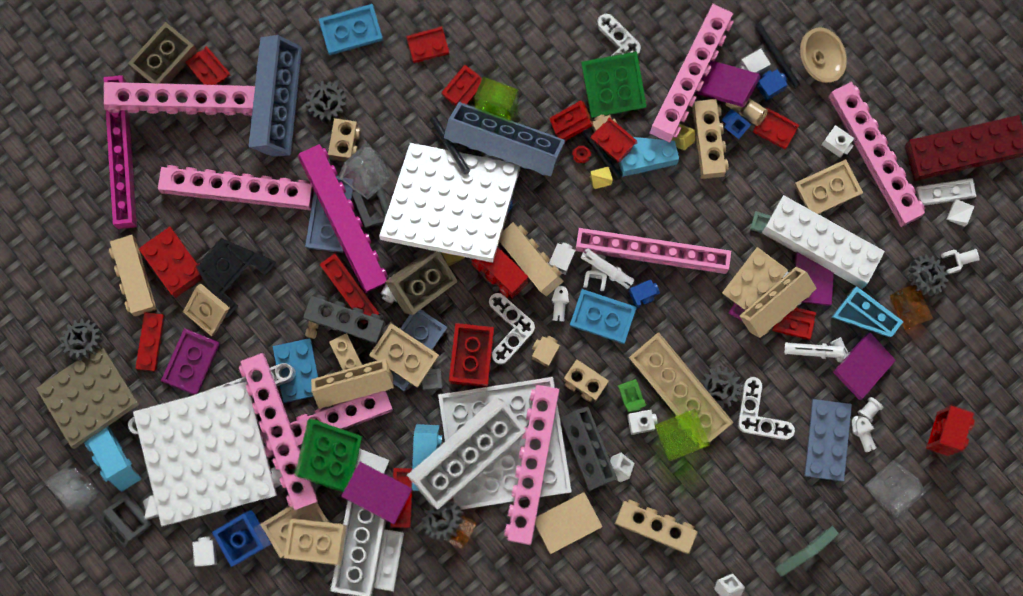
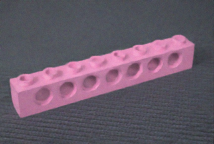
(191, 92)
(662, 126)
(875, 164)
(169, 176)
(653, 251)
(247, 368)
(549, 396)
(381, 407)

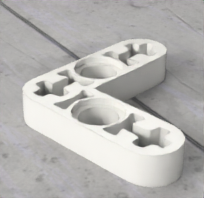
(622, 45)
(516, 331)
(752, 415)

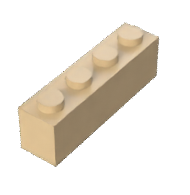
(530, 259)
(133, 275)
(778, 302)
(352, 383)

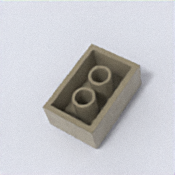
(162, 56)
(421, 281)

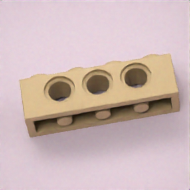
(708, 167)
(682, 544)

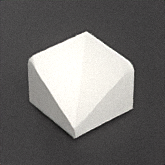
(960, 212)
(622, 466)
(150, 507)
(729, 586)

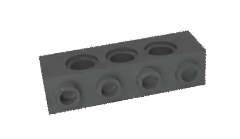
(319, 303)
(588, 448)

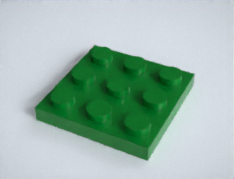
(613, 84)
(328, 455)

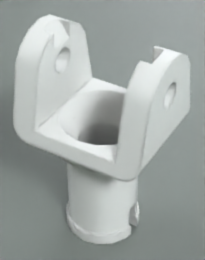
(961, 259)
(596, 273)
(560, 301)
(862, 427)

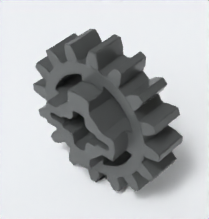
(333, 100)
(928, 275)
(74, 346)
(717, 378)
(441, 529)

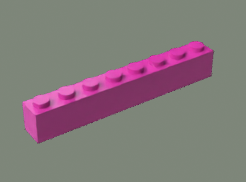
(121, 164)
(342, 219)

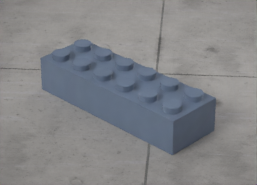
(275, 96)
(504, 139)

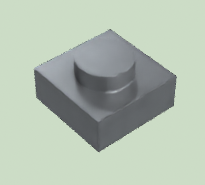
(432, 380)

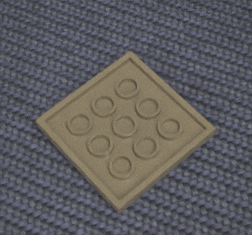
(87, 397)

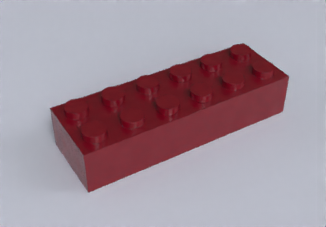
(965, 148)

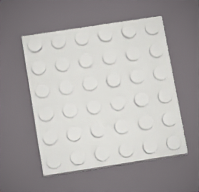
(450, 210)
(204, 453)
(497, 479)

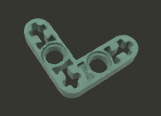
(807, 552)

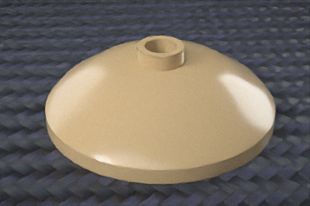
(823, 55)

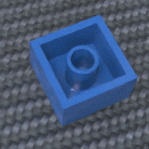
(241, 538)

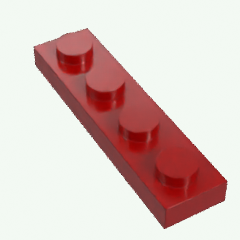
(347, 286)

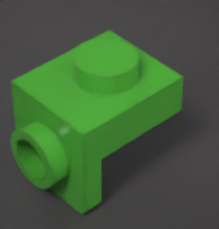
(631, 396)

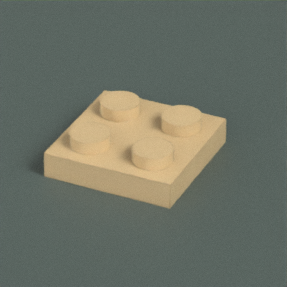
(206, 309)

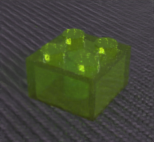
(496, 98)
(682, 435)

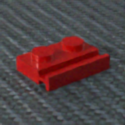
(427, 44)
(207, 68)
(462, 87)
(571, 121)
(776, 129)
(614, 139)
(797, 324)

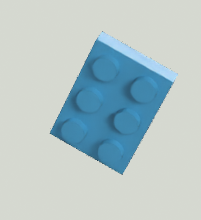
(350, 29)
(603, 316)
(302, 359)

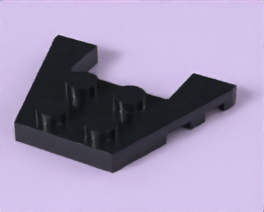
(225, 264)

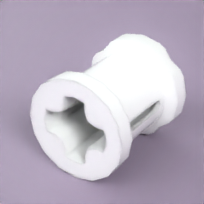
(870, 409)

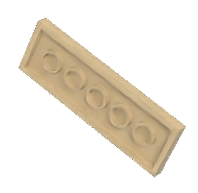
(679, 385)

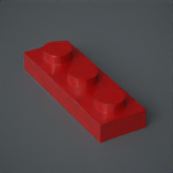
(150, 342)
(404, 517)

